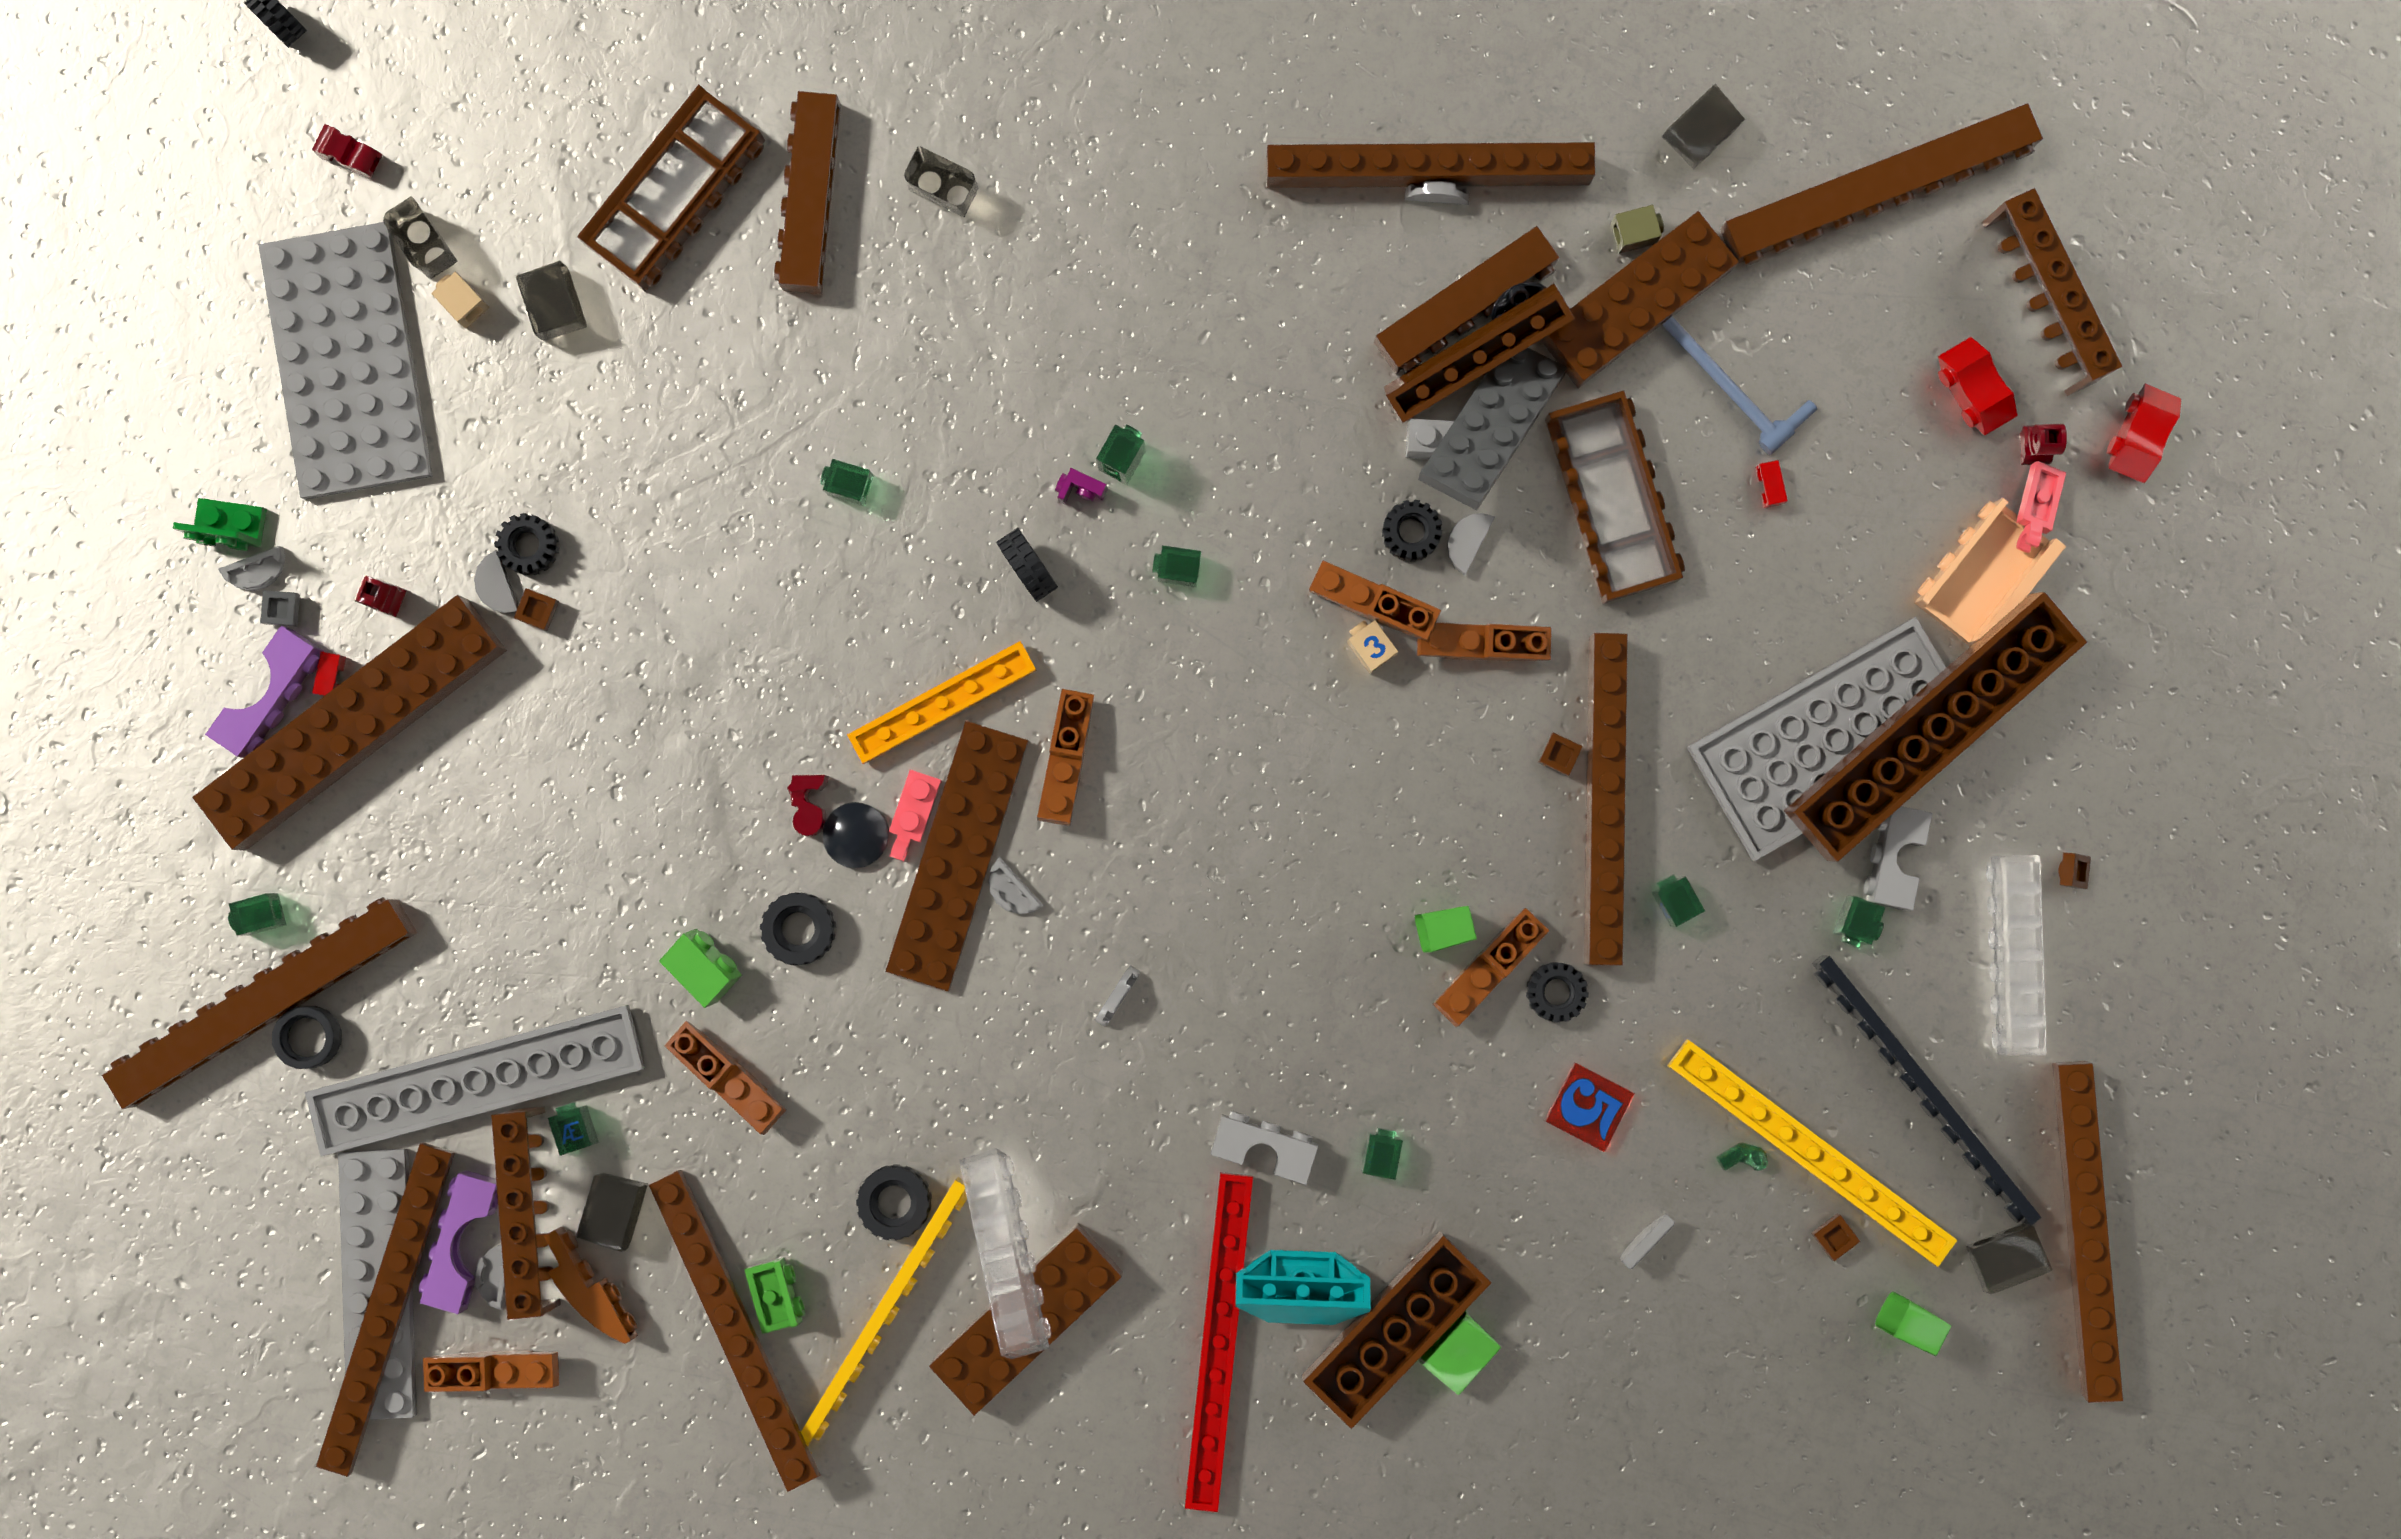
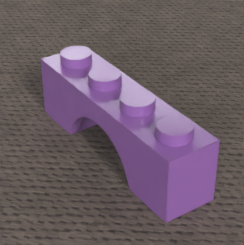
(290, 661)
(449, 1281)

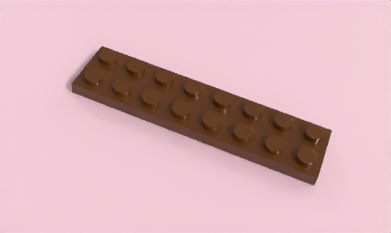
(957, 856)

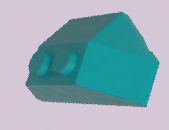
(1302, 1288)

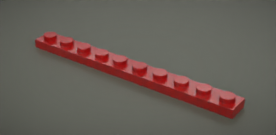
(1218, 1343)

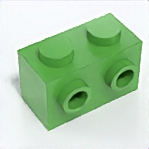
(701, 967)

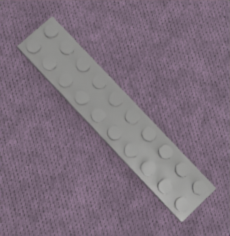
(474, 1080)

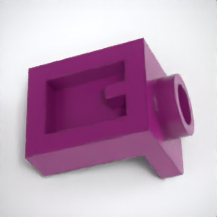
(1086, 486)

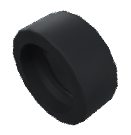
(281, 1030)

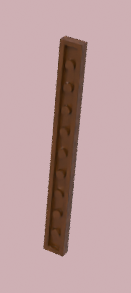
(385, 1309)
(734, 1330)

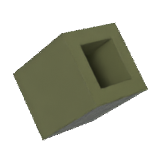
(1637, 228)

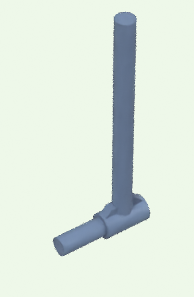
(1772, 434)

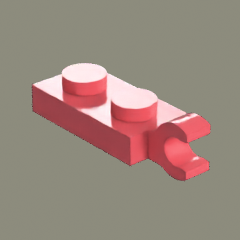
(2039, 504)
(913, 811)

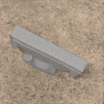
(1437, 192)
(1466, 539)
(255, 571)
(494, 586)
(1010, 890)
(1117, 996)
(1646, 1241)
(490, 1278)

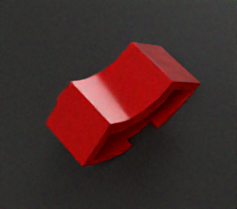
(1977, 386)
(2144, 432)

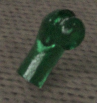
(1743, 1153)

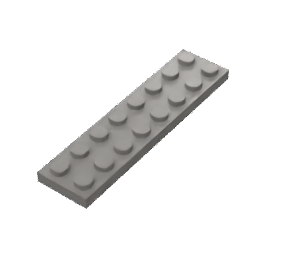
(369, 1202)

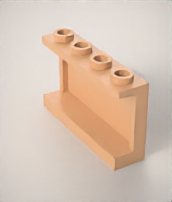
(1985, 574)

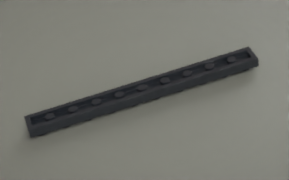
(1932, 1100)

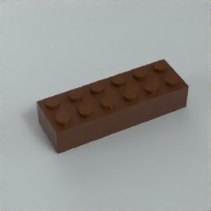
(1640, 298)
(1071, 1281)
(1396, 1331)

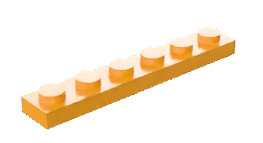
(941, 702)

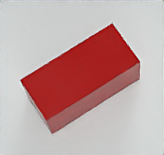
(1773, 483)
(327, 672)

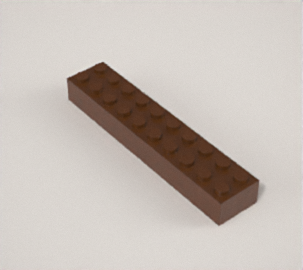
(349, 724)
(1935, 726)

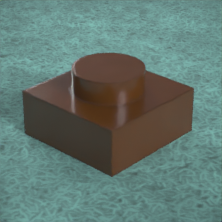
(536, 609)
(1560, 754)
(2074, 870)
(1835, 1237)

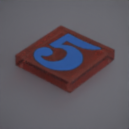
(1589, 1107)

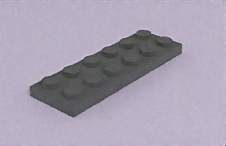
(1492, 427)

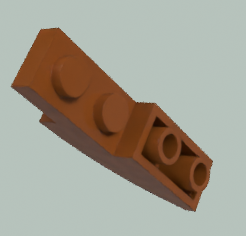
(1375, 601)
(1487, 642)
(1065, 757)
(1490, 967)
(725, 1077)
(592, 1300)
(491, 1371)

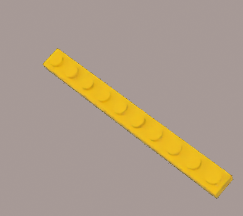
(1812, 1153)
(885, 1312)

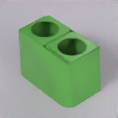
(1445, 928)
(1912, 1324)
(1460, 1353)

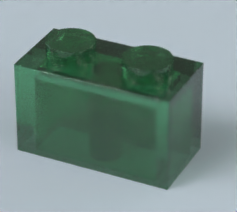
(1121, 453)

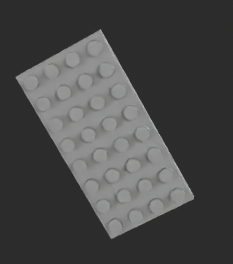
(345, 360)
(1798, 736)

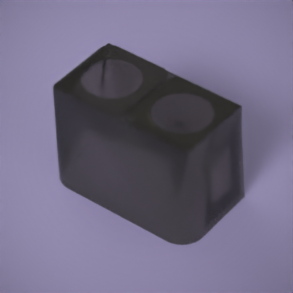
(1703, 126)
(944, 168)
(397, 222)
(551, 301)
(611, 1211)
(2008, 1258)

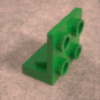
(225, 524)

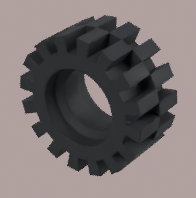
(277, 20)
(509, 535)
(1397, 544)
(1576, 985)

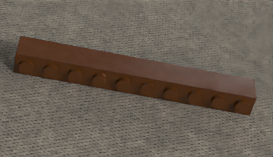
(1415, 163)
(1882, 184)
(1605, 799)
(259, 1003)
(2087, 1231)

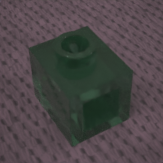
(1859, 922)

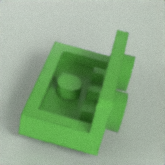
(774, 1295)

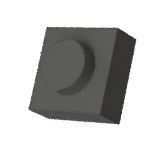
(280, 608)

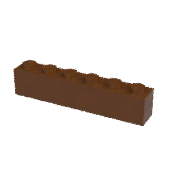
(809, 192)
(1465, 301)
(1478, 353)

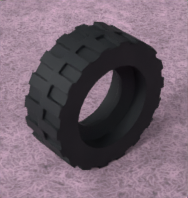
(1027, 564)
(780, 910)
(868, 1202)

